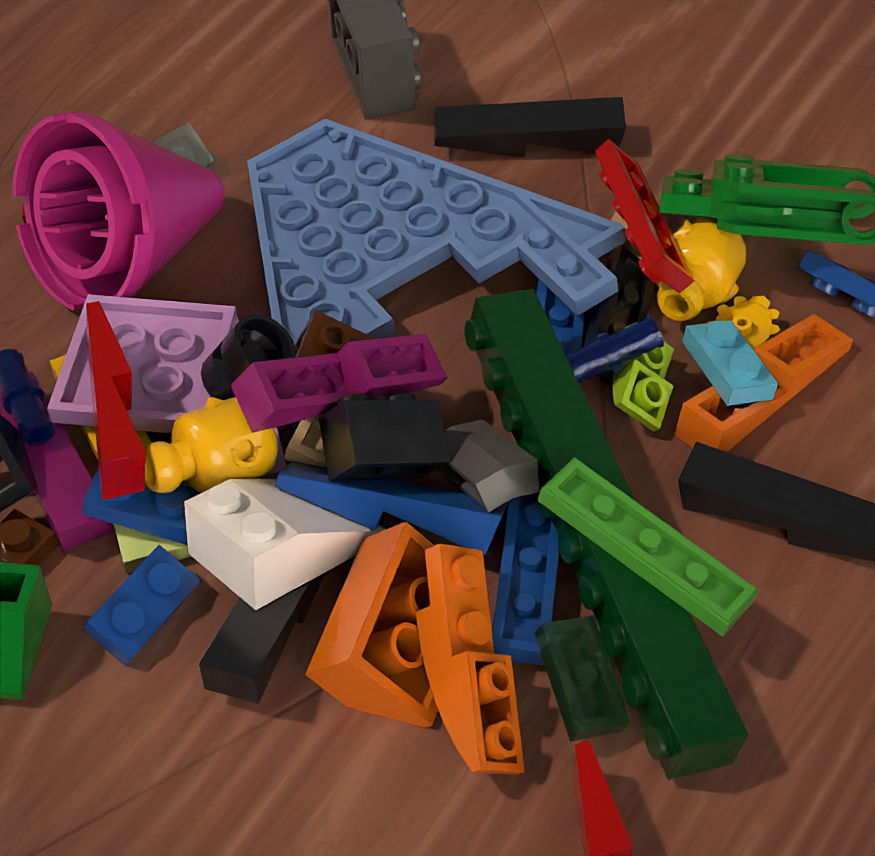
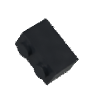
(383, 438)

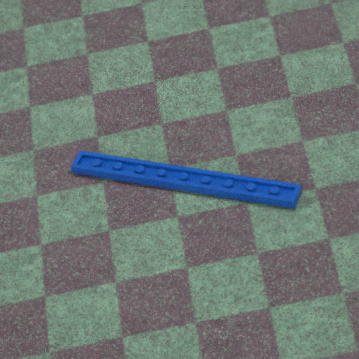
(530, 538)

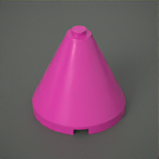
(105, 206)

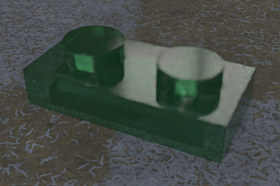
(582, 678)

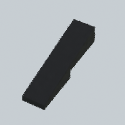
(512, 126)
(759, 494)
(252, 643)

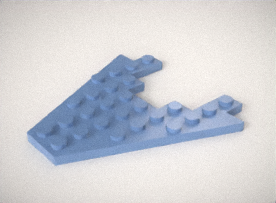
(363, 215)

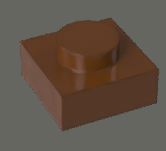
(25, 540)

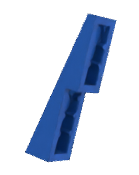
(368, 501)

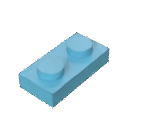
(729, 362)

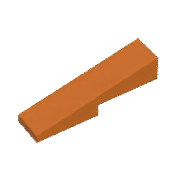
(794, 362)

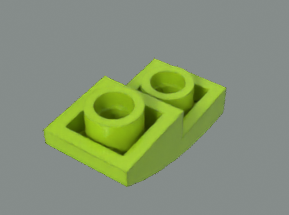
(642, 387)

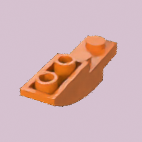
(465, 676)

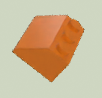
(371, 640)

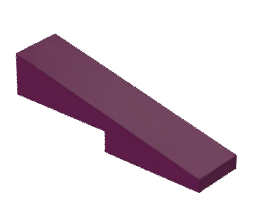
(309, 386)
(62, 486)

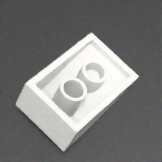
(267, 538)

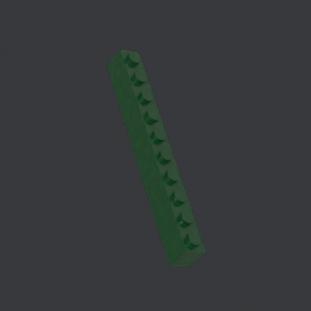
(649, 636)

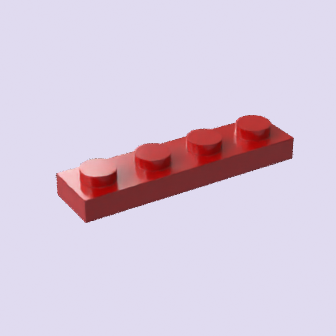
(646, 225)

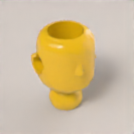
(715, 265)
(210, 449)

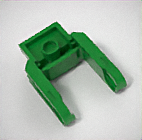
(775, 199)

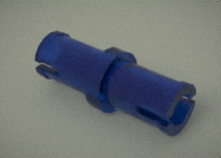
(615, 349)
(24, 399)

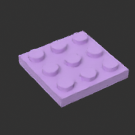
(164, 350)

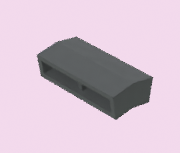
(488, 465)

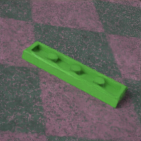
(648, 546)

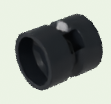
(250, 341)

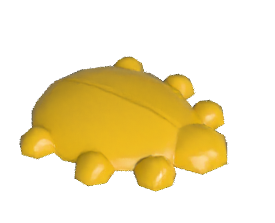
(751, 318)

